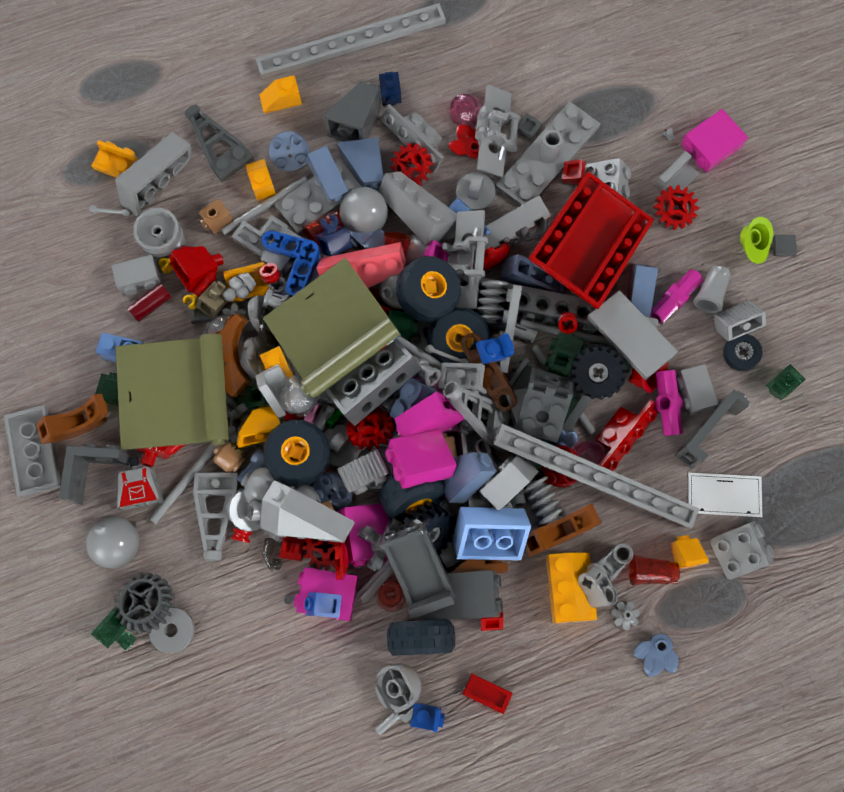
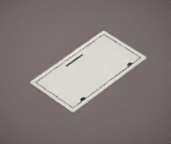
(725, 494)

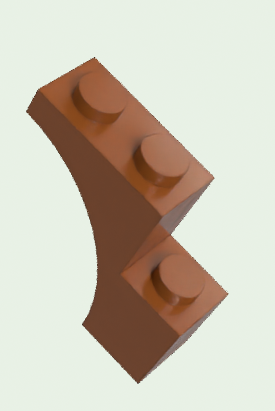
(235, 376)

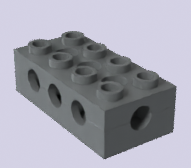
(373, 381)

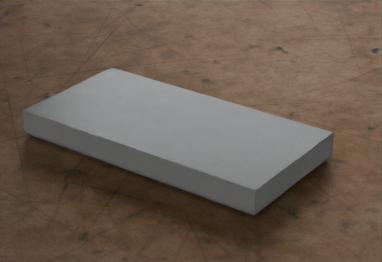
(632, 335)
(32, 462)

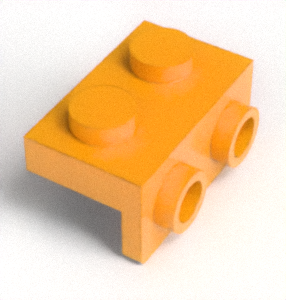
(253, 270)

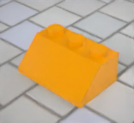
(566, 595)

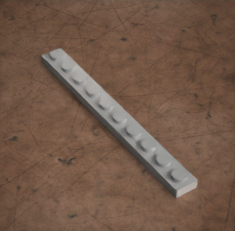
(350, 41)
(595, 476)

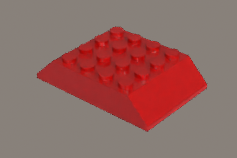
(591, 240)

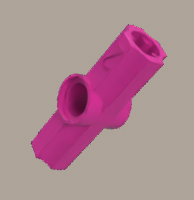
(676, 296)
(670, 414)

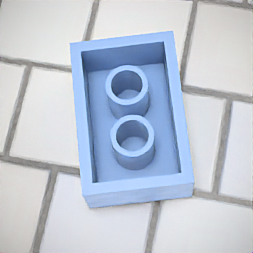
(490, 533)

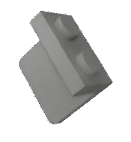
(612, 173)
(742, 550)

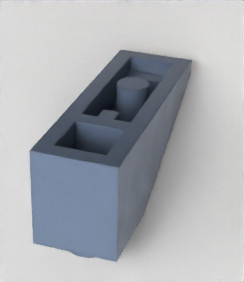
(523, 272)

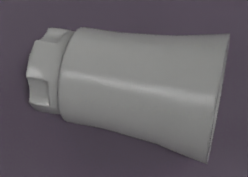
(713, 290)

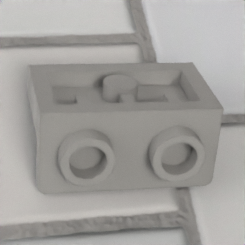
(467, 375)

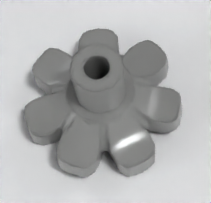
(621, 617)

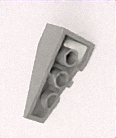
(296, 515)

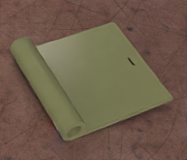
(331, 327)
(172, 393)

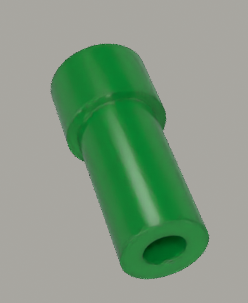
(334, 418)

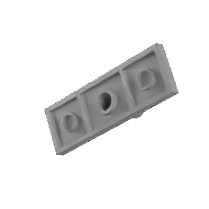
(547, 154)

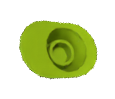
(757, 239)

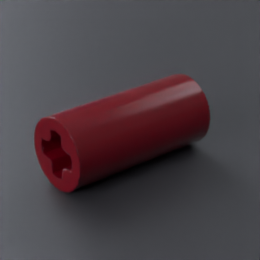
(149, 302)

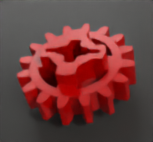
(413, 157)
(682, 214)
(370, 430)
(315, 547)

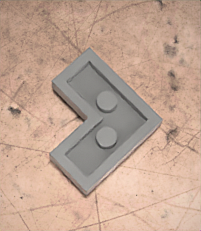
(251, 237)

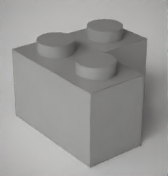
(512, 478)

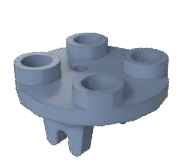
(279, 152)
(333, 485)

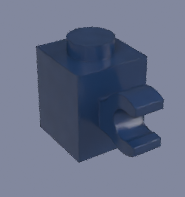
(390, 88)
(334, 238)

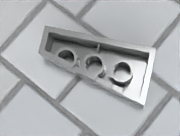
(418, 208)

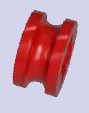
(269, 273)
(564, 318)
(241, 535)

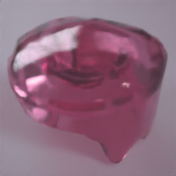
(465, 109)
(591, 451)

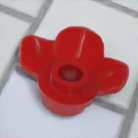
(464, 142)

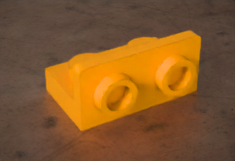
(113, 159)

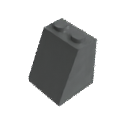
(354, 113)

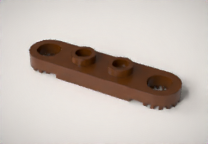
(494, 379)

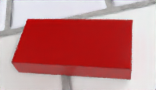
(487, 693)

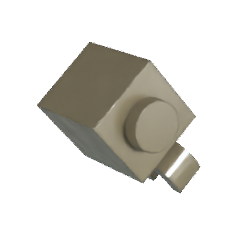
(212, 300)

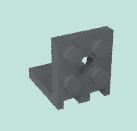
(545, 393)
(76, 468)

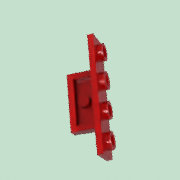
(622, 433)

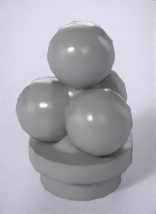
(240, 286)

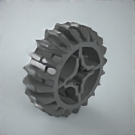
(128, 613)

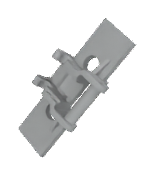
(489, 131)
(462, 254)

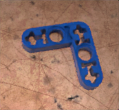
(298, 253)

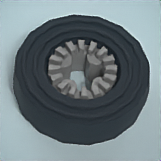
(740, 362)

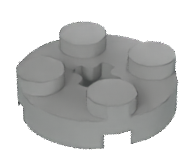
(250, 349)

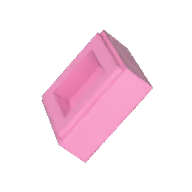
(311, 417)

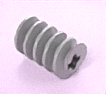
(492, 300)
(543, 501)

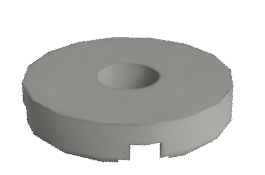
(184, 634)

